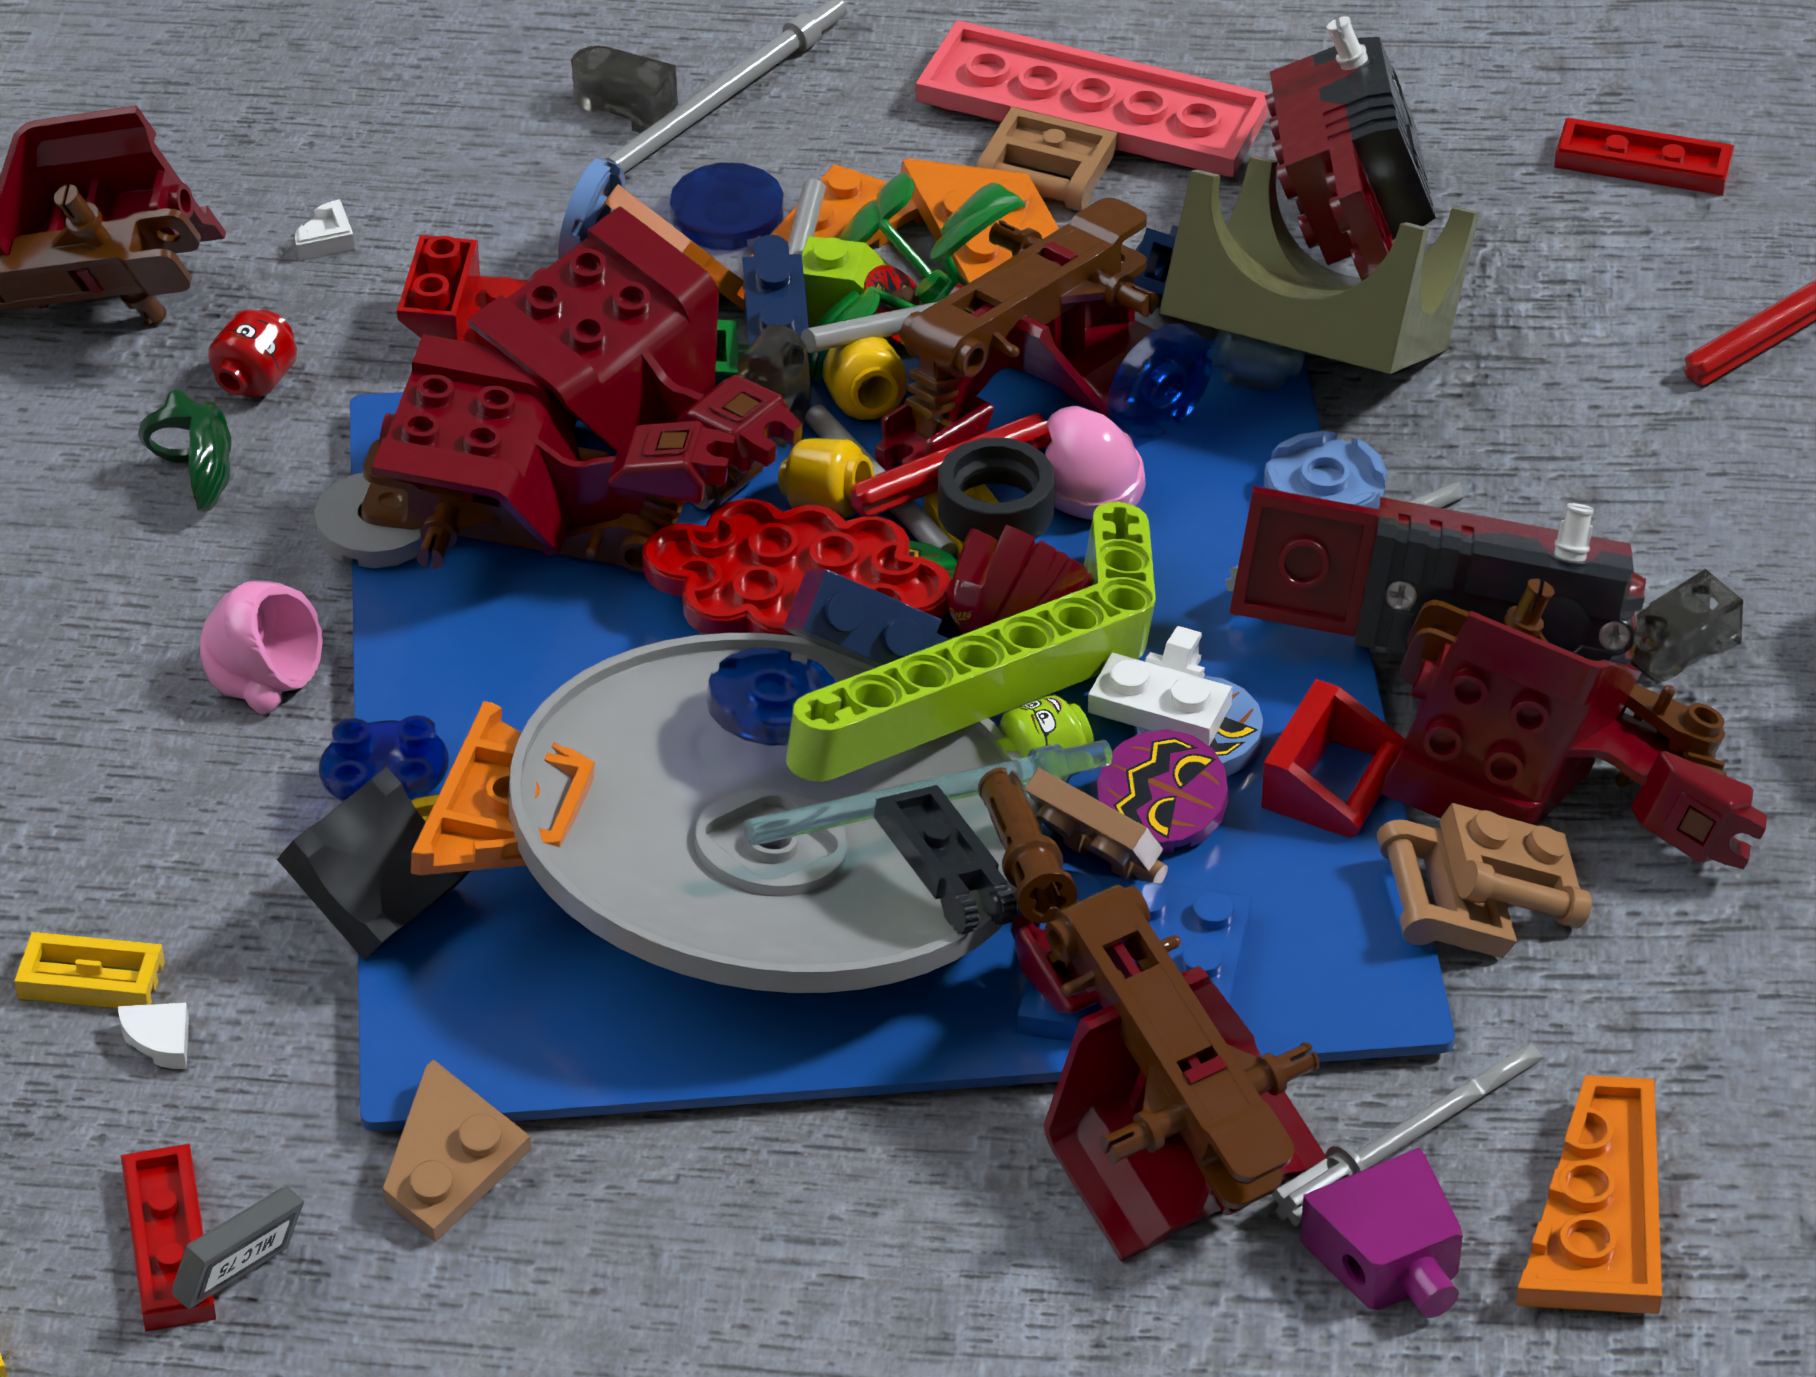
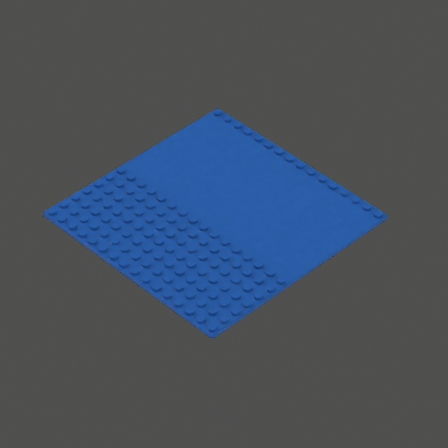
(575, 1027)

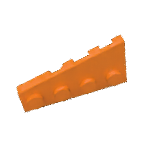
(1602, 1207)

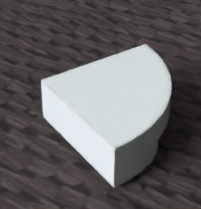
(325, 232)
(157, 1032)

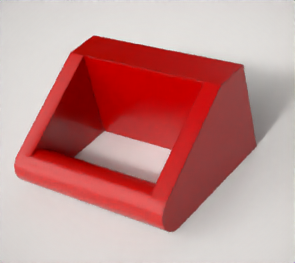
(1324, 717)

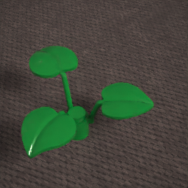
(967, 221)

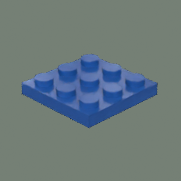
(1210, 932)

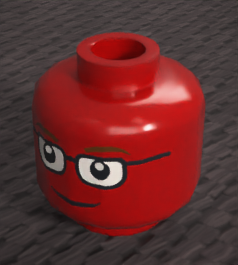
(252, 353)

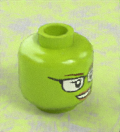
(1043, 724)

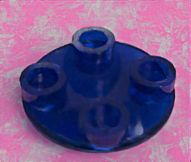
(365, 749)

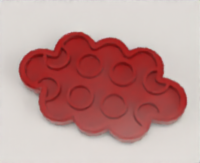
(753, 557)

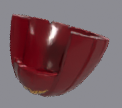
(1008, 577)

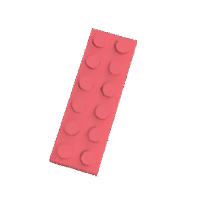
(1150, 107)

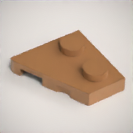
(449, 1153)

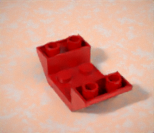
(448, 289)

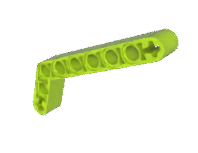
(988, 667)

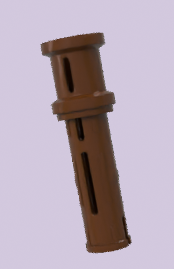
(1030, 859)

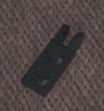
(946, 856)

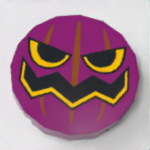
(1167, 785)

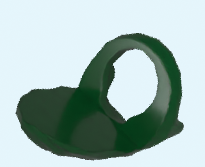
(208, 444)

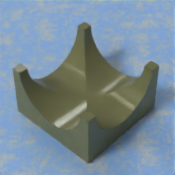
(1267, 288)

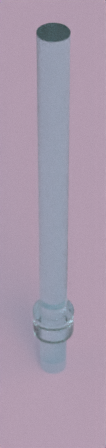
(955, 786)

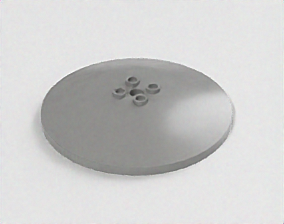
(664, 846)

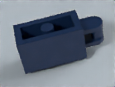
(774, 289)
(858, 620)

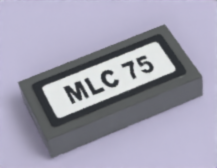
(237, 1246)

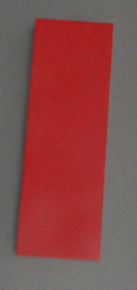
(1644, 156)
(162, 1222)

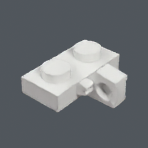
(1163, 690)

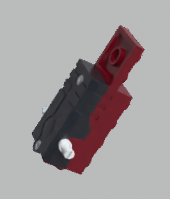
(1348, 149)
(1375, 568)

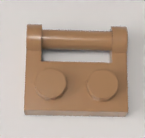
(1052, 146)
(1513, 864)
(1454, 920)

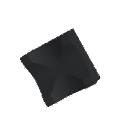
(360, 865)

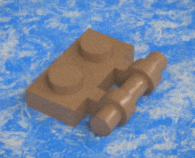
(1096, 828)

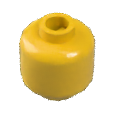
(865, 378)
(823, 472)

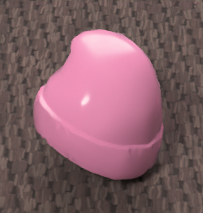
(1092, 462)
(261, 643)

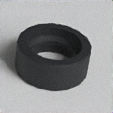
(995, 463)

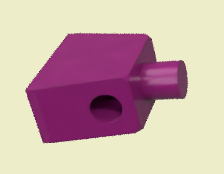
(1387, 1234)

